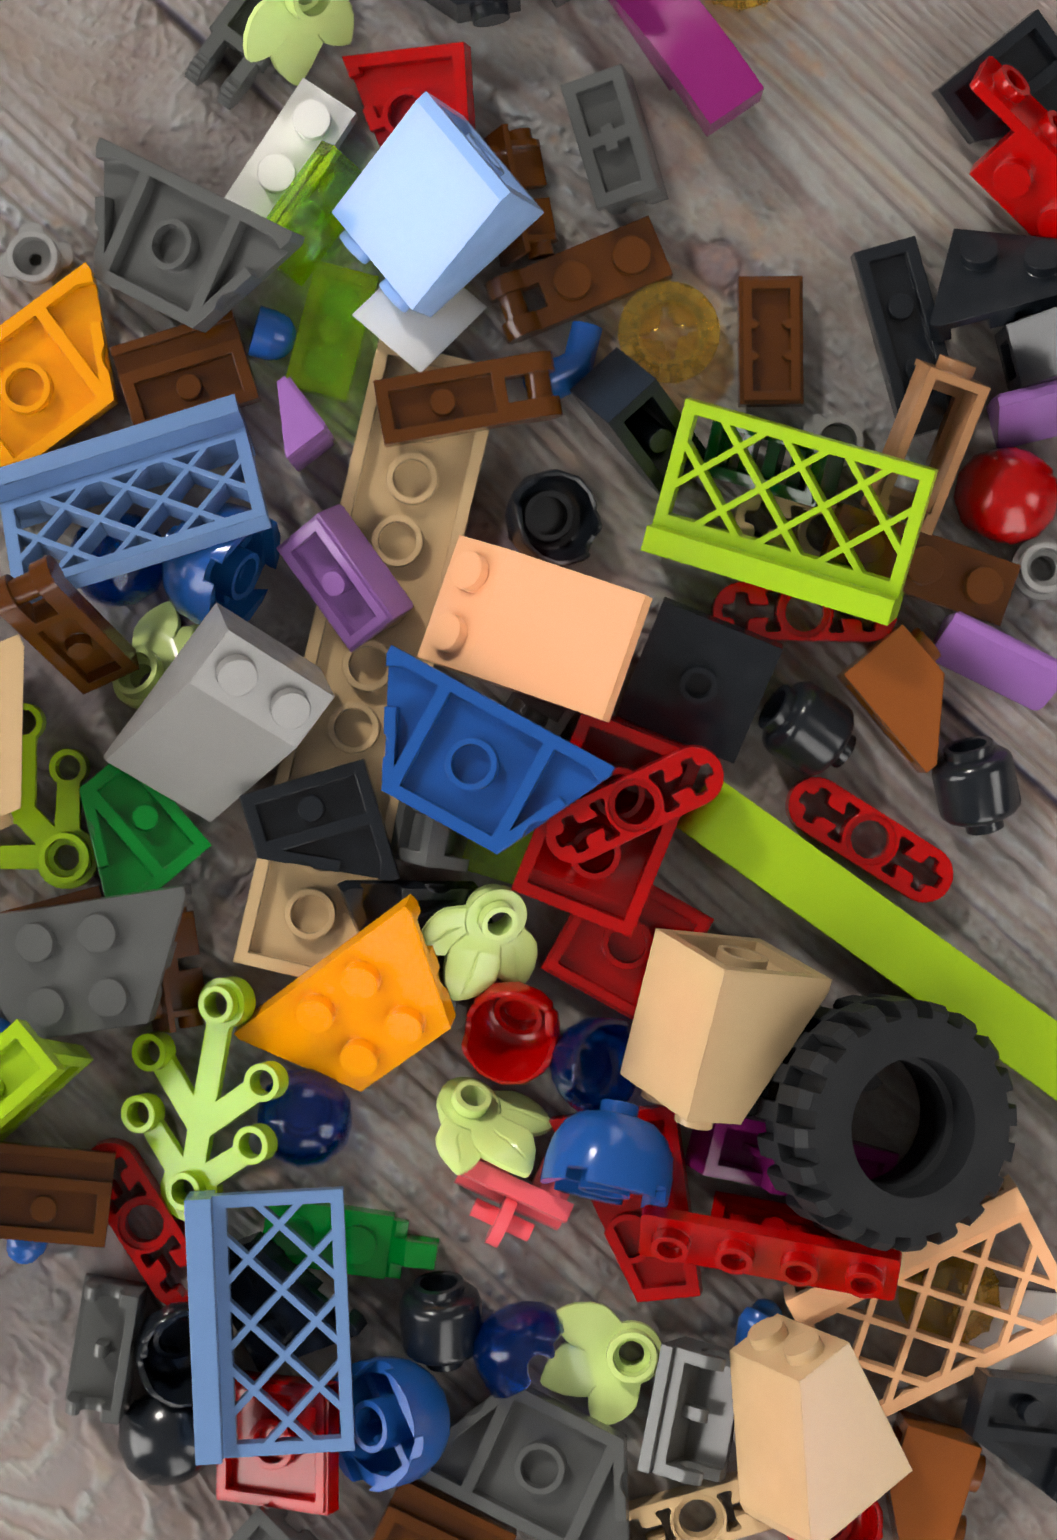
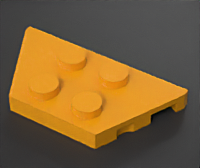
(54, 369)
(360, 1004)

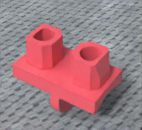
(532, 1200)

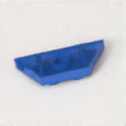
(474, 758)

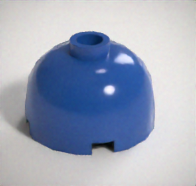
(221, 572)
(610, 1156)
(397, 1423)

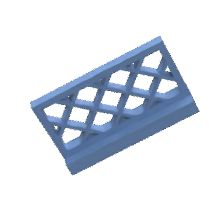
(120, 470)
(212, 1325)

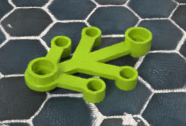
(48, 836)
(202, 1107)

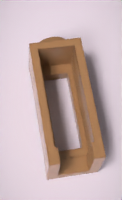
(952, 439)

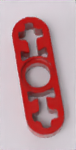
(756, 596)
(685, 796)
(918, 848)
(137, 1248)

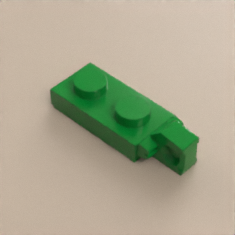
(375, 1240)

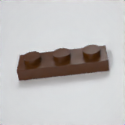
(939, 571)

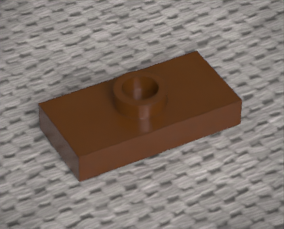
(770, 341)

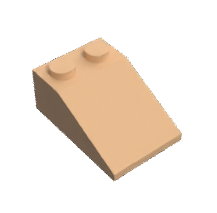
(534, 628)

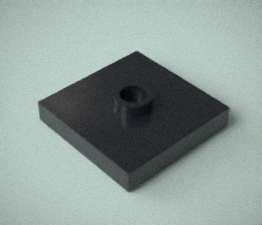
(699, 679)

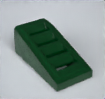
(826, 470)

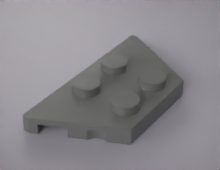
(179, 241)
(89, 960)
(538, 1468)

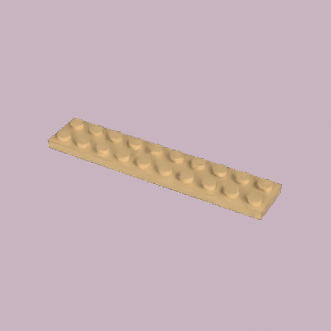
(411, 511)

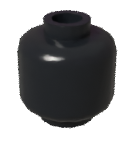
(807, 728)
(976, 785)
(440, 1320)

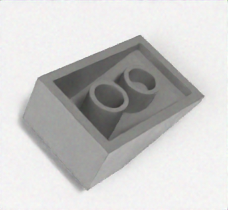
(221, 715)

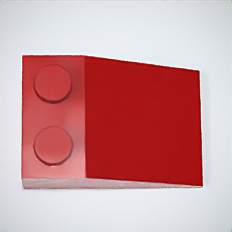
(616, 883)

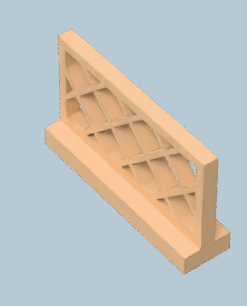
(1007, 1209)

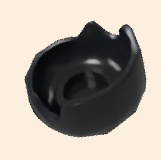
(553, 517)
(165, 1355)
(158, 1442)

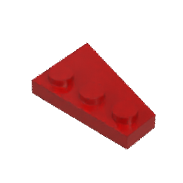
(396, 78)
(649, 1276)

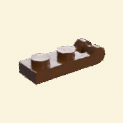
(580, 279)
(465, 398)
(65, 627)

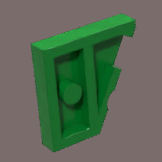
(137, 833)

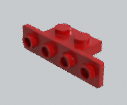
(1022, 164)
(769, 1243)

